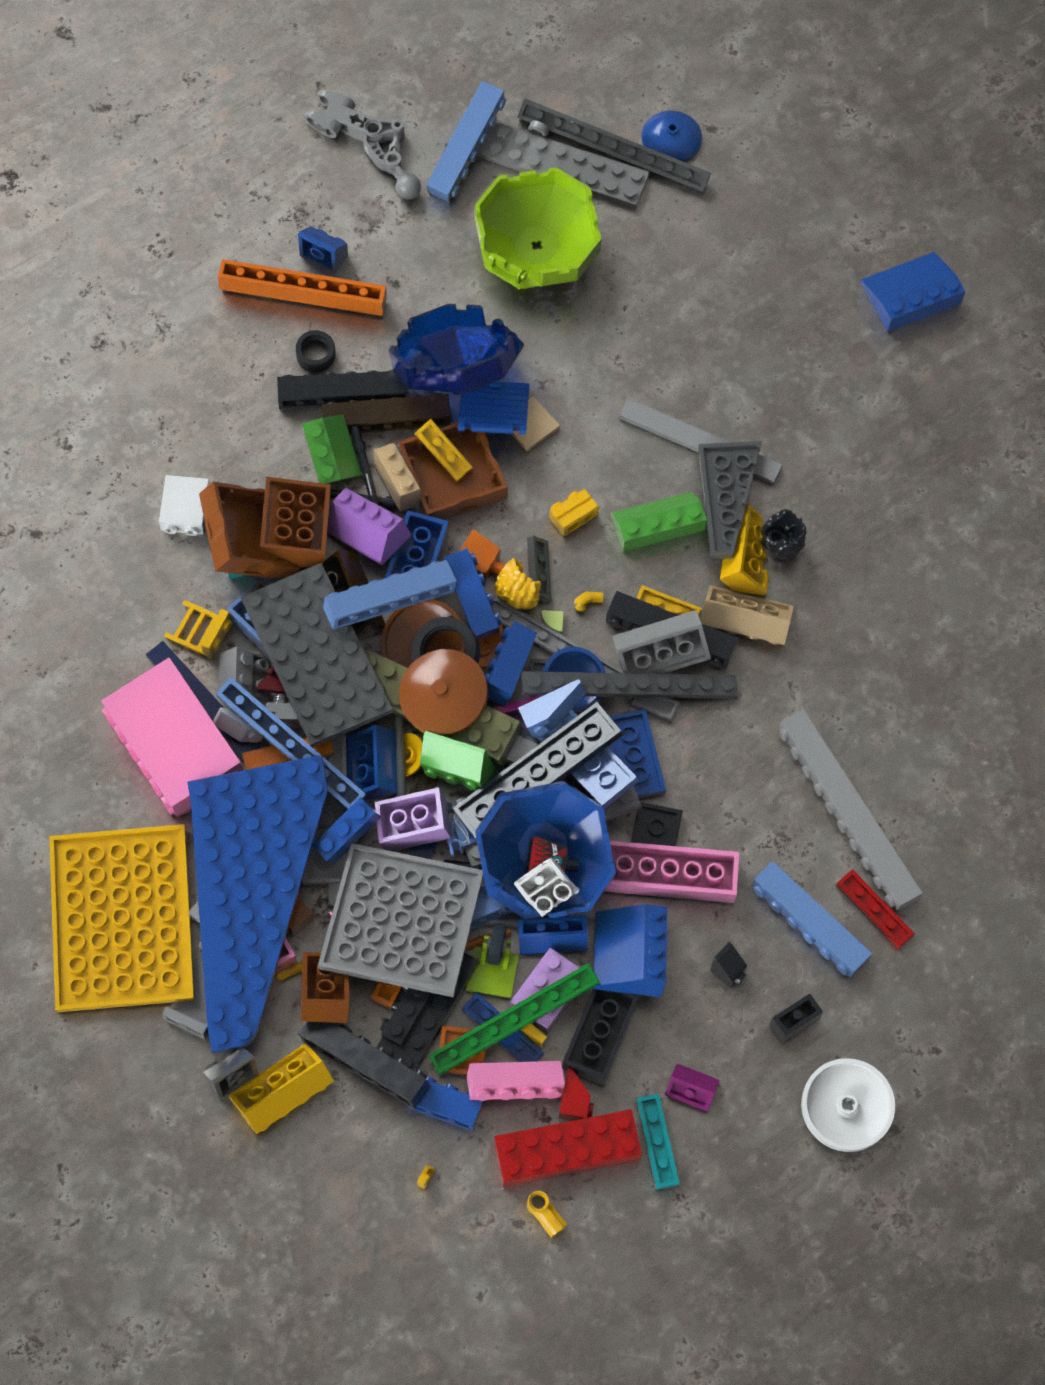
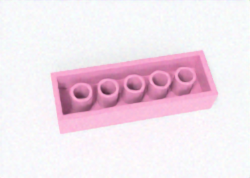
(674, 872)

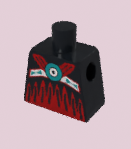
(543, 849)

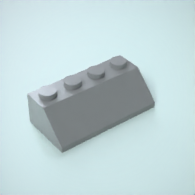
(663, 645)

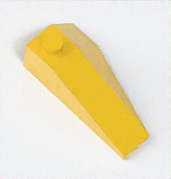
(746, 569)

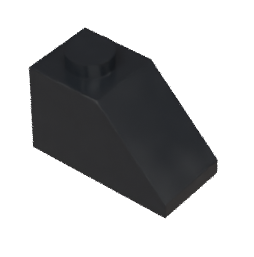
(729, 966)

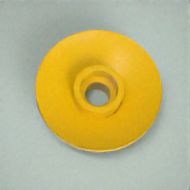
(413, 750)

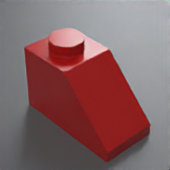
(575, 1099)

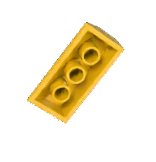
(281, 1088)

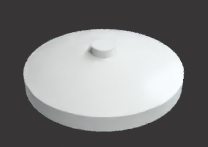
(848, 1105)

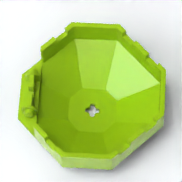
(532, 210)

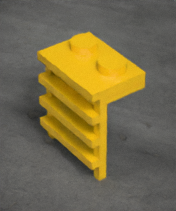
(213, 635)

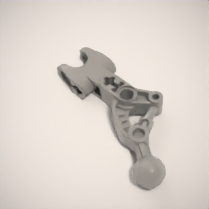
(342, 118)

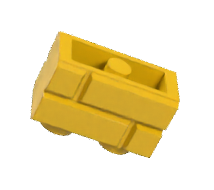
(573, 512)

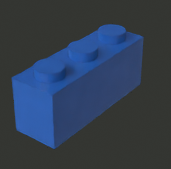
(346, 830)
(557, 933)
(450, 1105)

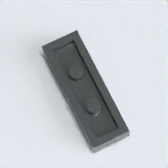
(539, 565)

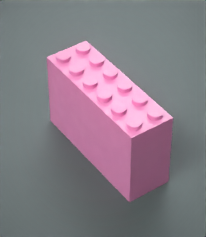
(168, 734)

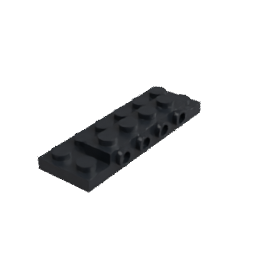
(420, 1018)

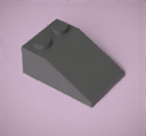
(231, 1072)

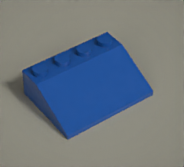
(913, 290)
(631, 949)

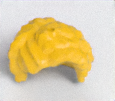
(516, 588)

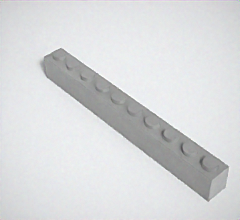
(850, 811)

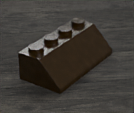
(345, 572)

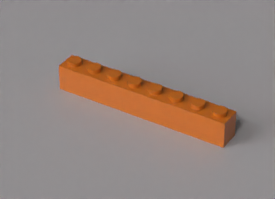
(302, 287)

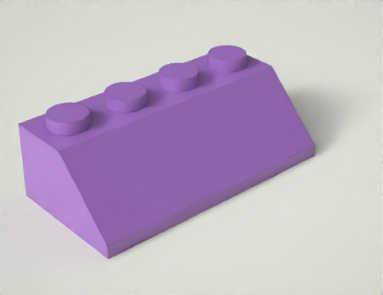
(366, 526)

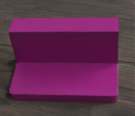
(692, 1087)

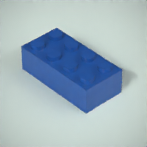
(423, 546)

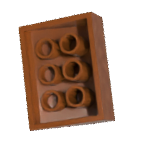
(295, 520)

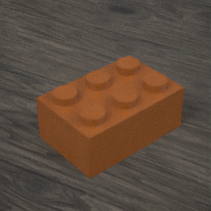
(323, 992)

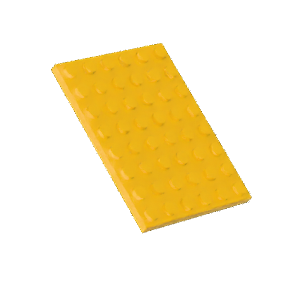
(121, 918)

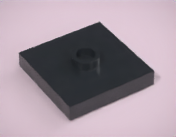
(656, 825)

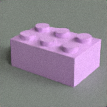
(413, 820)
(548, 970)

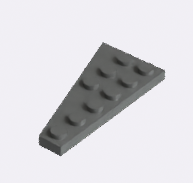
(726, 483)

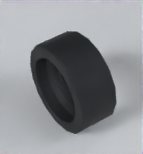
(315, 337)

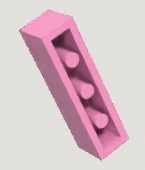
(515, 1080)

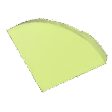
(553, 620)

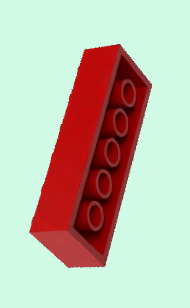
(567, 1148)

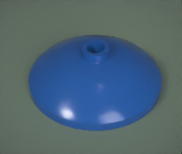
(679, 144)
(576, 660)

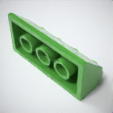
(659, 521)

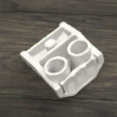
(546, 886)

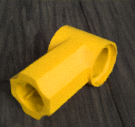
(548, 1215)

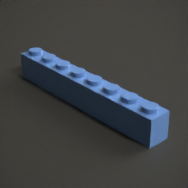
(285, 739)

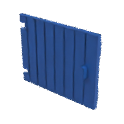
(495, 408)

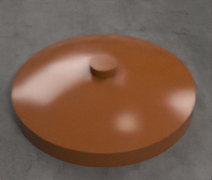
(405, 623)
(443, 692)

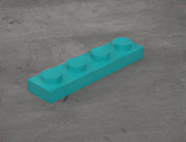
(657, 1141)

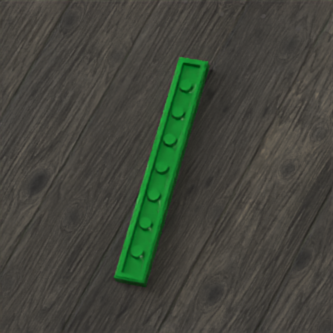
(514, 1019)

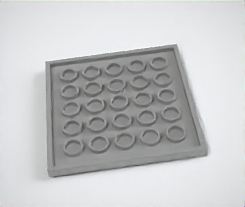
(401, 920)

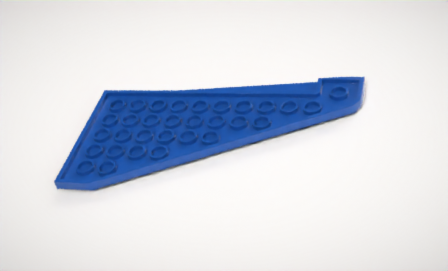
(250, 861)

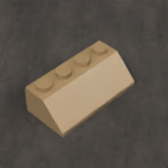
(746, 615)

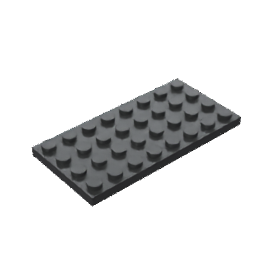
(317, 666)

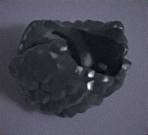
(784, 534)

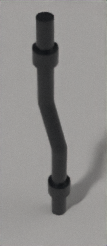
(360, 449)

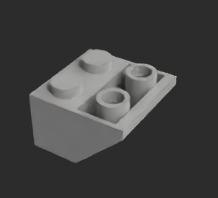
(245, 668)

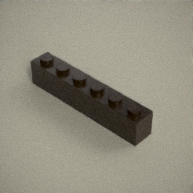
(392, 413)

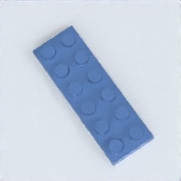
(602, 776)

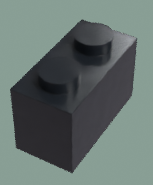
(796, 1018)

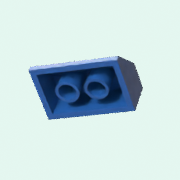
(372, 761)

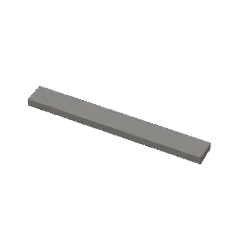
(687, 435)
(546, 638)

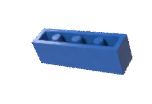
(471, 594)
(509, 662)

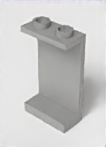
(191, 1014)

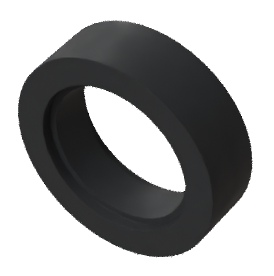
(441, 624)

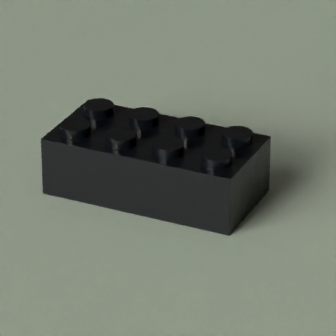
(600, 1034)

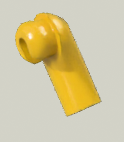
(587, 597)

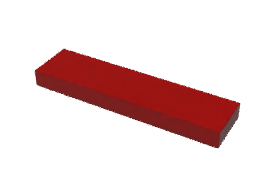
(875, 909)

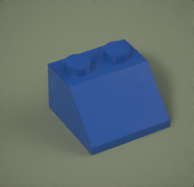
(322, 248)

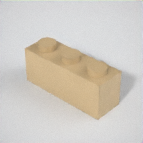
(397, 477)

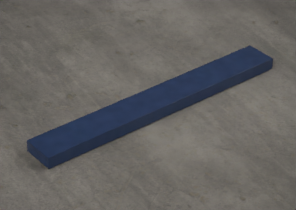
(207, 700)

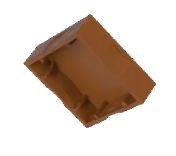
(439, 492)
(234, 532)

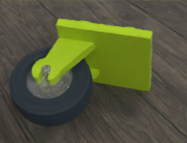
(497, 965)

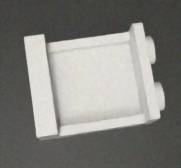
(182, 506)

